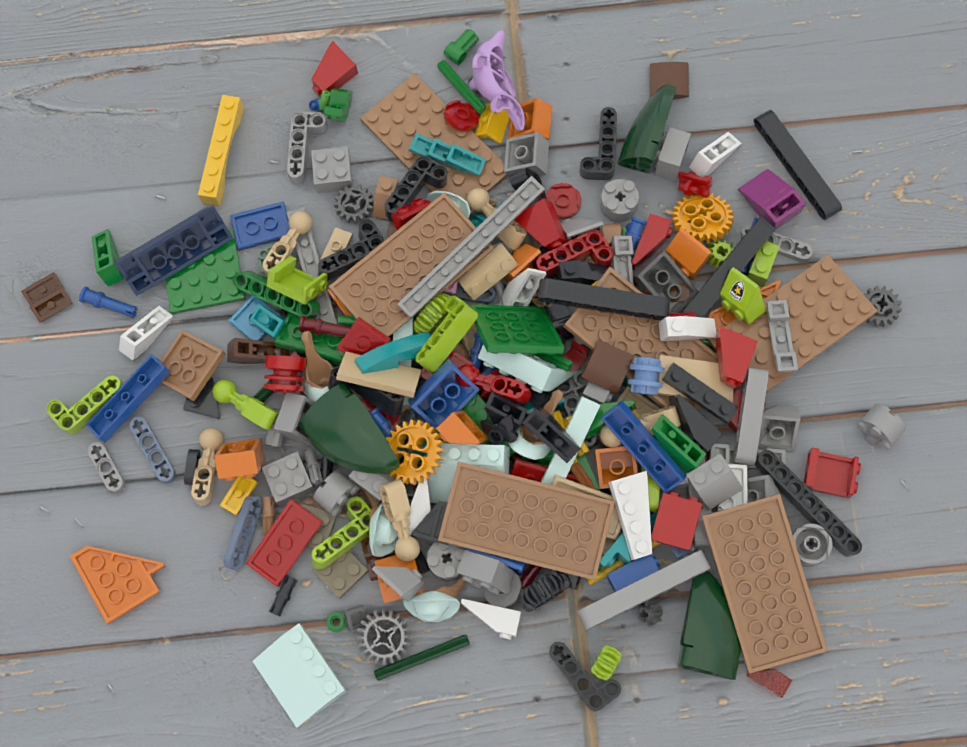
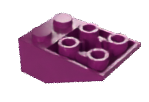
(772, 198)

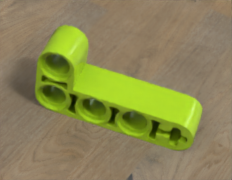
(447, 334)
(87, 401)
(341, 537)

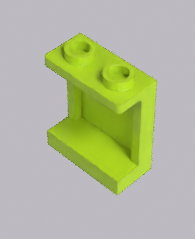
(295, 283)

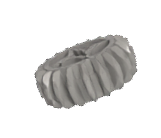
(397, 626)

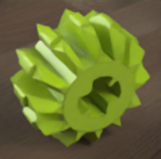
(719, 247)
(606, 662)

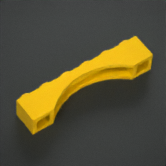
(226, 124)

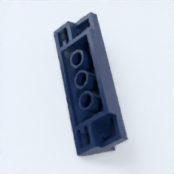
(173, 250)

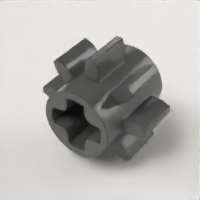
(650, 612)

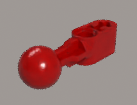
(493, 383)

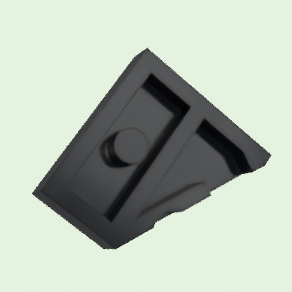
(204, 403)
(431, 525)

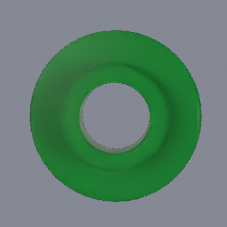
(336, 615)

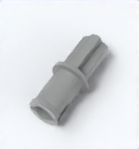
(313, 467)

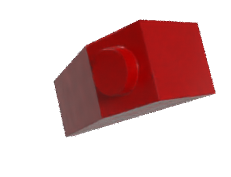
(652, 238)

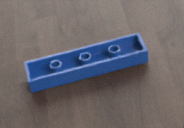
(128, 398)
(643, 447)

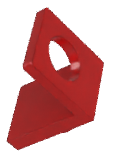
(577, 355)

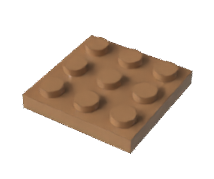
(190, 364)

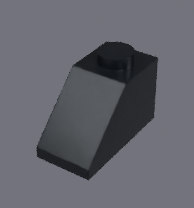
(499, 407)

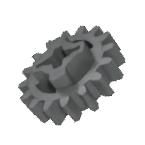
(356, 195)
(888, 304)

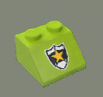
(742, 297)

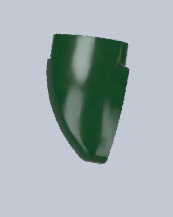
(638, 150)
(347, 433)
(709, 631)

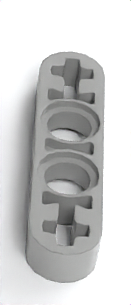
(778, 239)

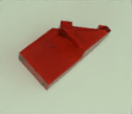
(771, 680)

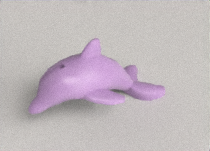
(493, 80)

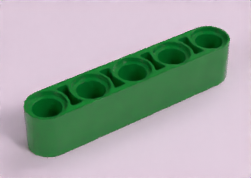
(268, 294)

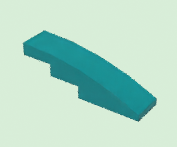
(447, 155)
(390, 354)

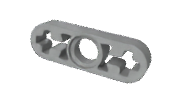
(107, 481)

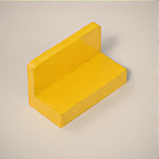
(492, 124)

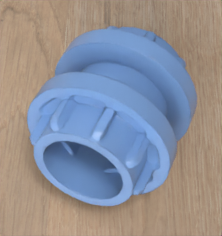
(646, 375)

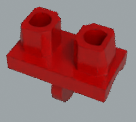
(694, 184)

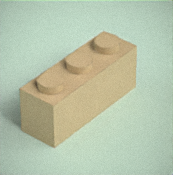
(488, 271)

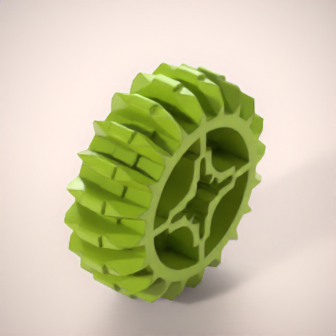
(431, 315)

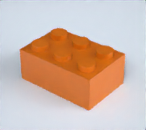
(239, 459)

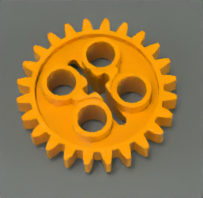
(703, 217)
(417, 434)

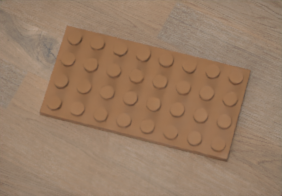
(417, 109)
(402, 262)
(821, 312)
(632, 334)
(526, 520)
(764, 583)

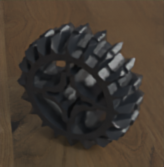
(543, 590)

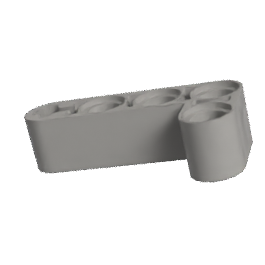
(301, 148)

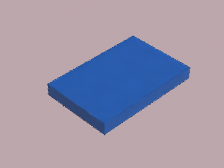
(260, 225)

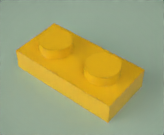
(238, 492)

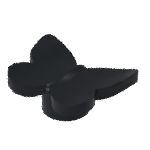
(500, 431)

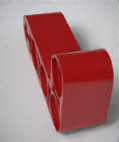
(566, 250)

